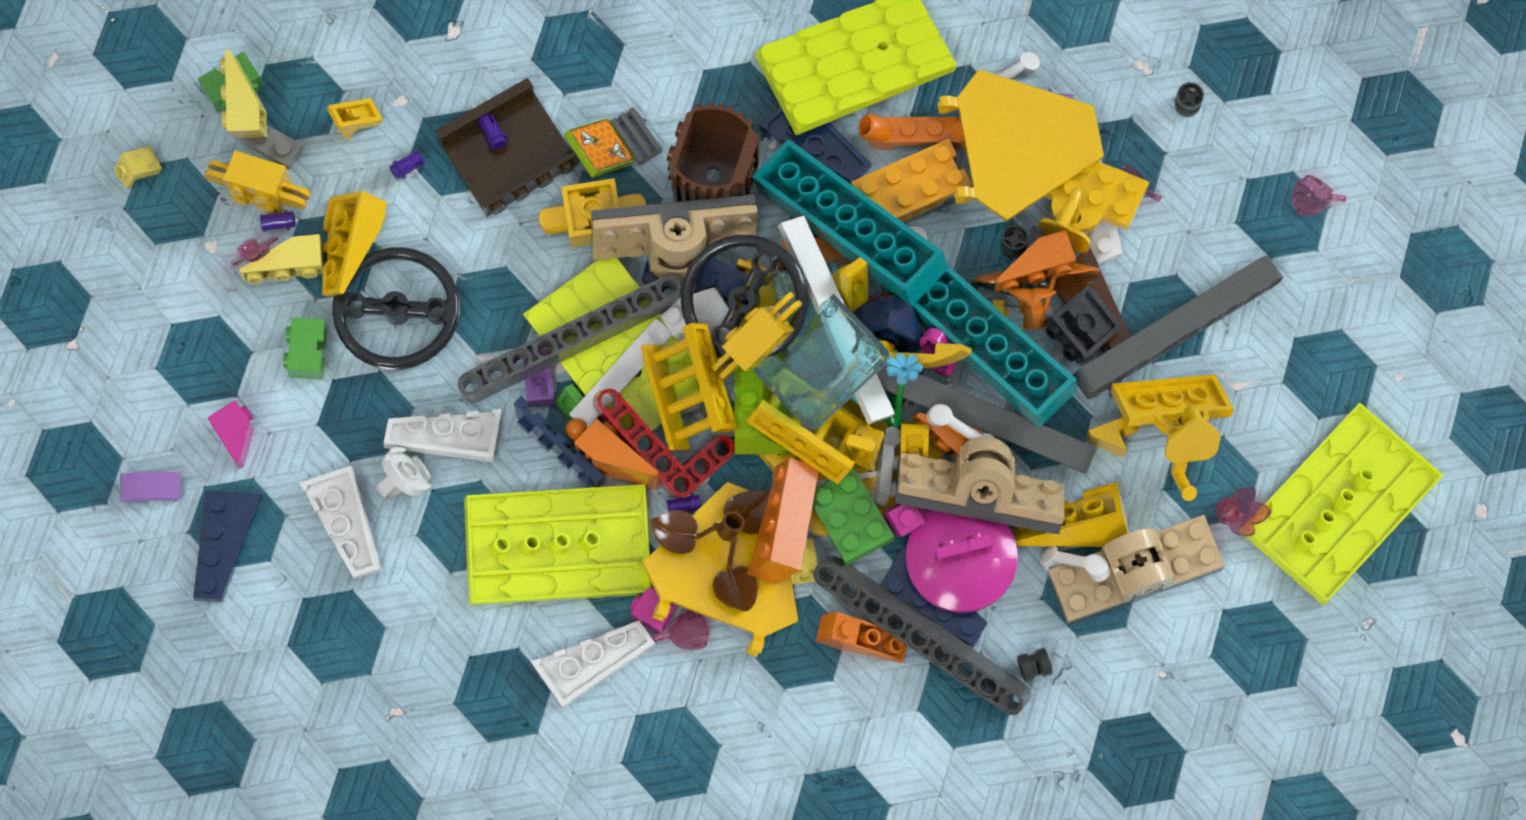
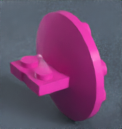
(961, 561)

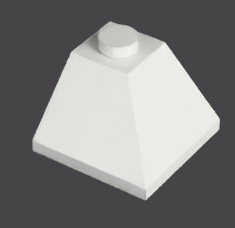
(709, 310)

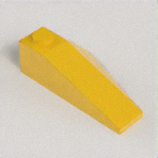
(352, 227)
(1086, 522)

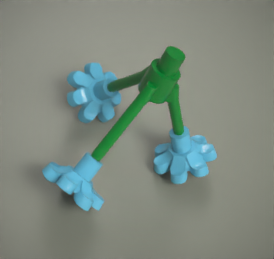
(904, 370)

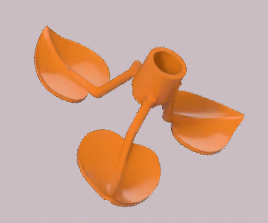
(1033, 310)

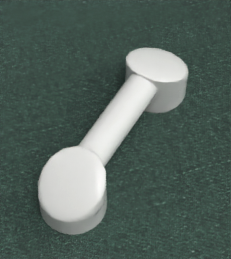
(1028, 65)
(942, 415)
(1095, 565)

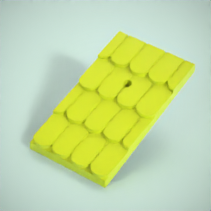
(854, 61)
(585, 292)
(1343, 503)
(580, 542)

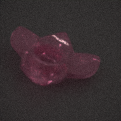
(252, 250)
(1245, 512)

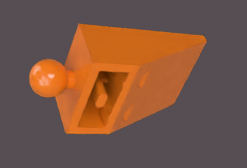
(611, 454)

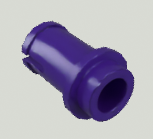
(495, 136)
(406, 165)
(278, 221)
(687, 504)

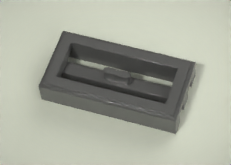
(624, 118)

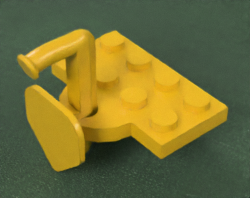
(1093, 197)
(1181, 411)

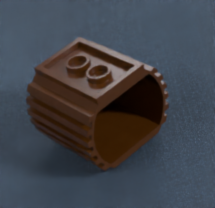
(713, 140)

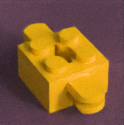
(257, 183)
(576, 212)
(758, 337)

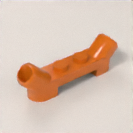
(887, 132)

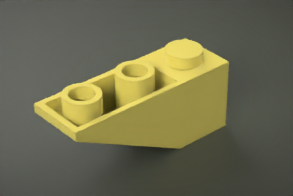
(292, 258)

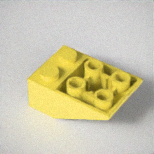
(244, 111)

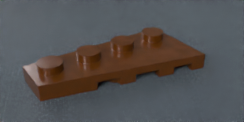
(1071, 284)

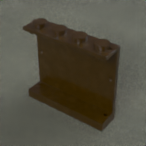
(528, 160)

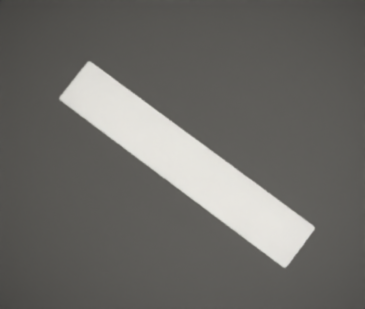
(621, 372)

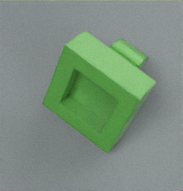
(569, 400)

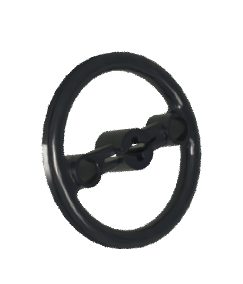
(764, 247)
(407, 310)

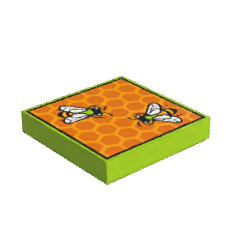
(599, 147)

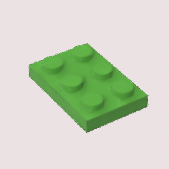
(851, 518)

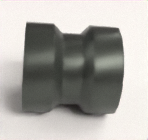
(1191, 94)
(1015, 236)
(1034, 664)

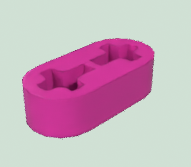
(928, 343)

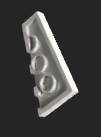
(582, 667)

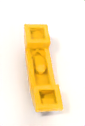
(944, 354)

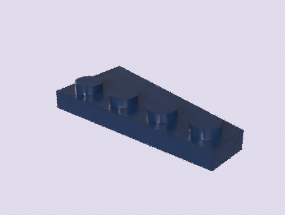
(822, 143)
(713, 275)
(536, 423)
(222, 537)
(964, 626)

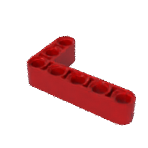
(657, 448)

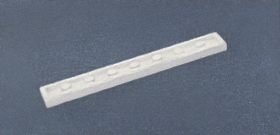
(820, 287)

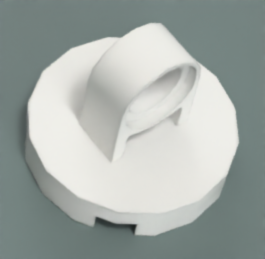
(403, 475)

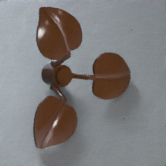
(743, 513)

